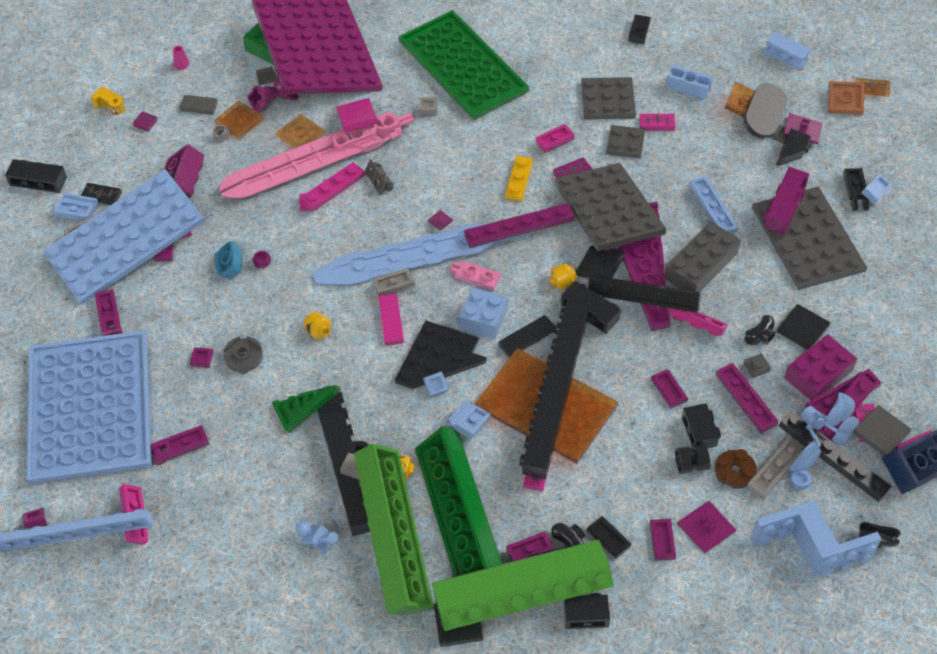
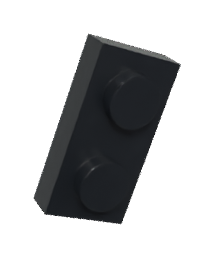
(639, 29)

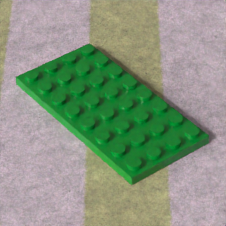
(463, 64)

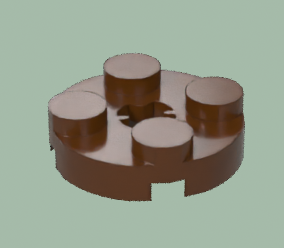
(735, 458)

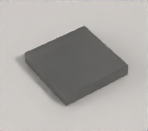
(882, 431)

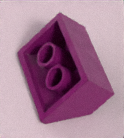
(185, 167)

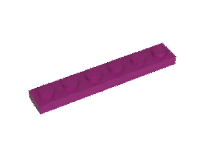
(518, 225)

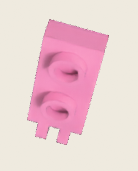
(475, 274)

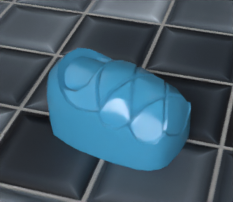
(228, 260)

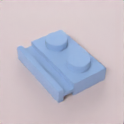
(75, 207)
(469, 419)

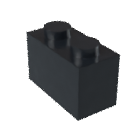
(700, 425)
(586, 611)

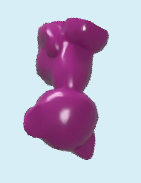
(262, 96)

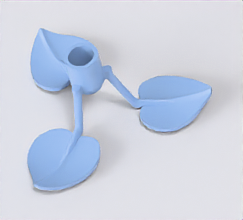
(840, 412)

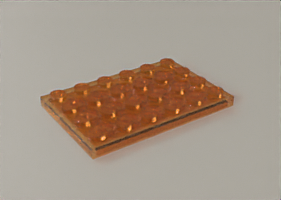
(514, 394)

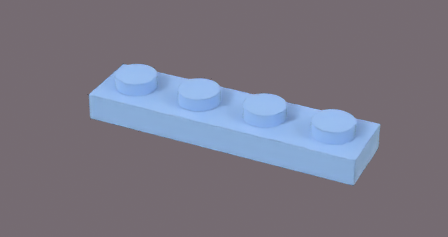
(712, 204)

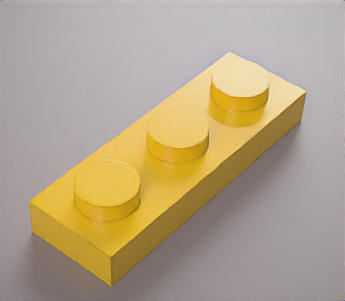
(519, 178)

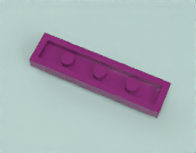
(858, 390)
(747, 398)
(825, 401)

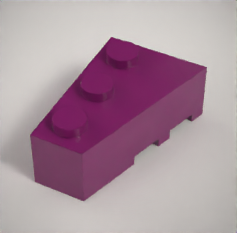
(787, 200)

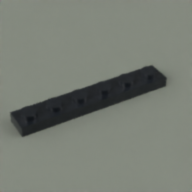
(645, 293)
(836, 457)

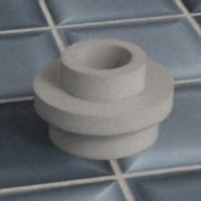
(221, 129)

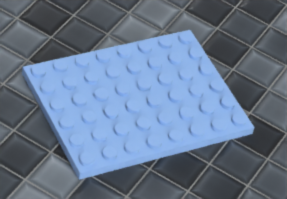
(88, 407)

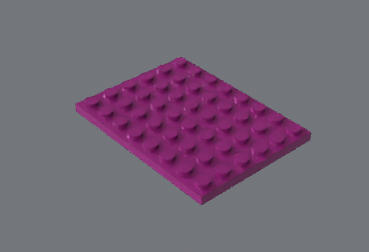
(316, 46)

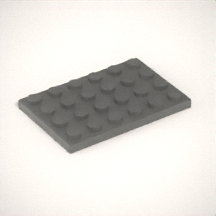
(609, 206)
(815, 243)

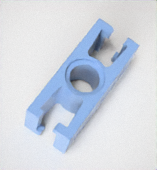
(787, 50)
(689, 82)

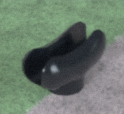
(761, 332)
(888, 534)
(568, 535)

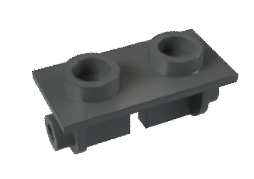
(378, 177)

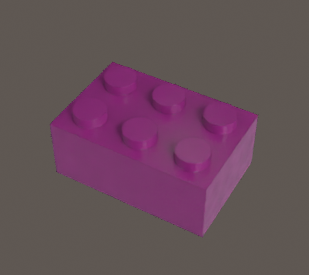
(820, 367)

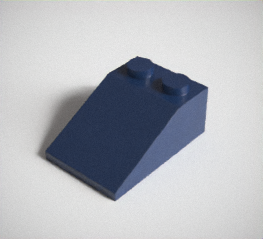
(913, 463)

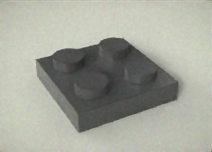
(625, 141)

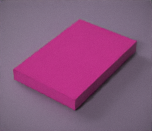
(357, 115)

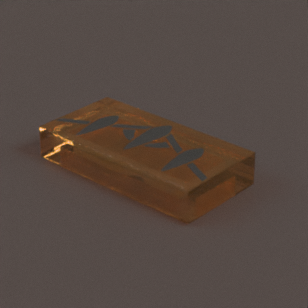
(875, 87)

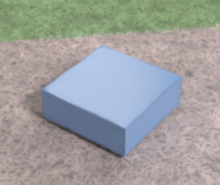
(435, 384)

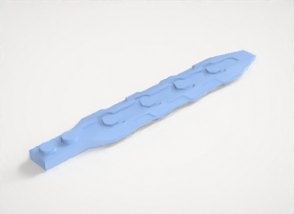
(425, 250)

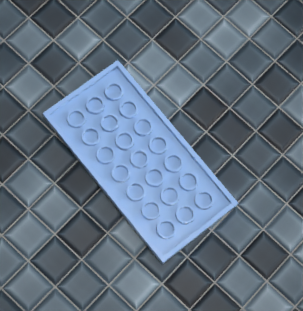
(123, 236)

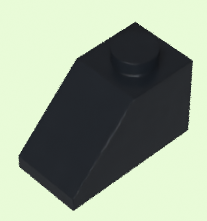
(794, 147)

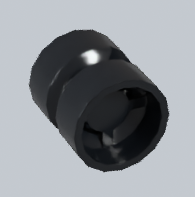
(699, 457)

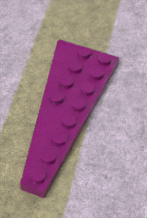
(646, 265)

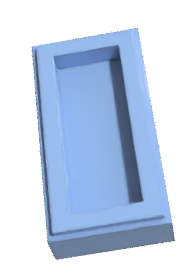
(876, 188)

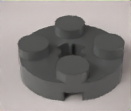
(246, 363)

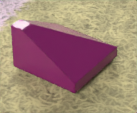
(440, 220)
(35, 518)

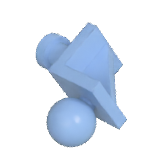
(316, 535)

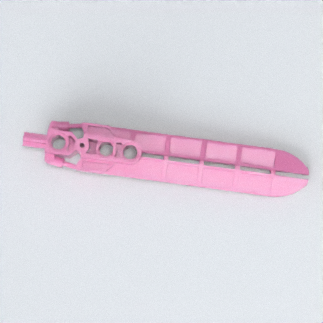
(312, 156)

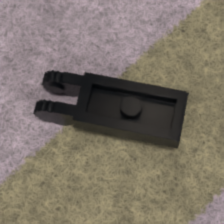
(855, 184)

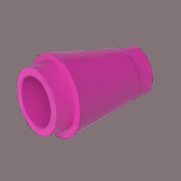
(180, 60)

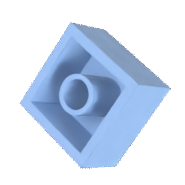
(483, 313)

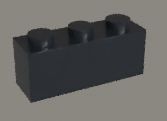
(36, 175)
(601, 312)

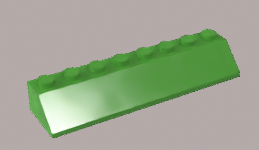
(393, 531)
(522, 585)

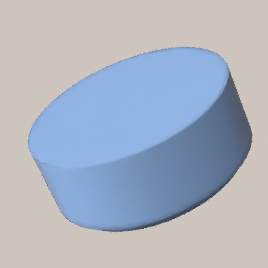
(800, 480)

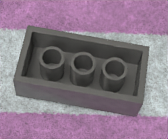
(702, 258)

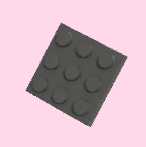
(608, 98)

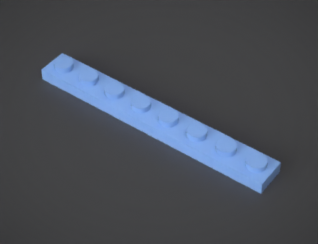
(75, 530)

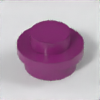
(261, 259)

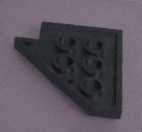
(438, 351)

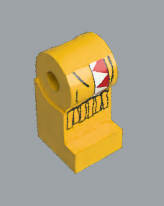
(108, 100)

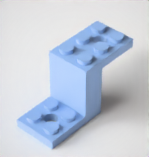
(815, 539)

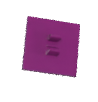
(804, 125)
(706, 526)

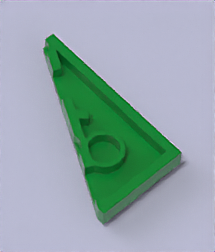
(299, 408)

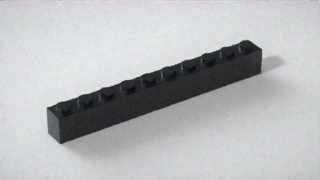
(555, 391)

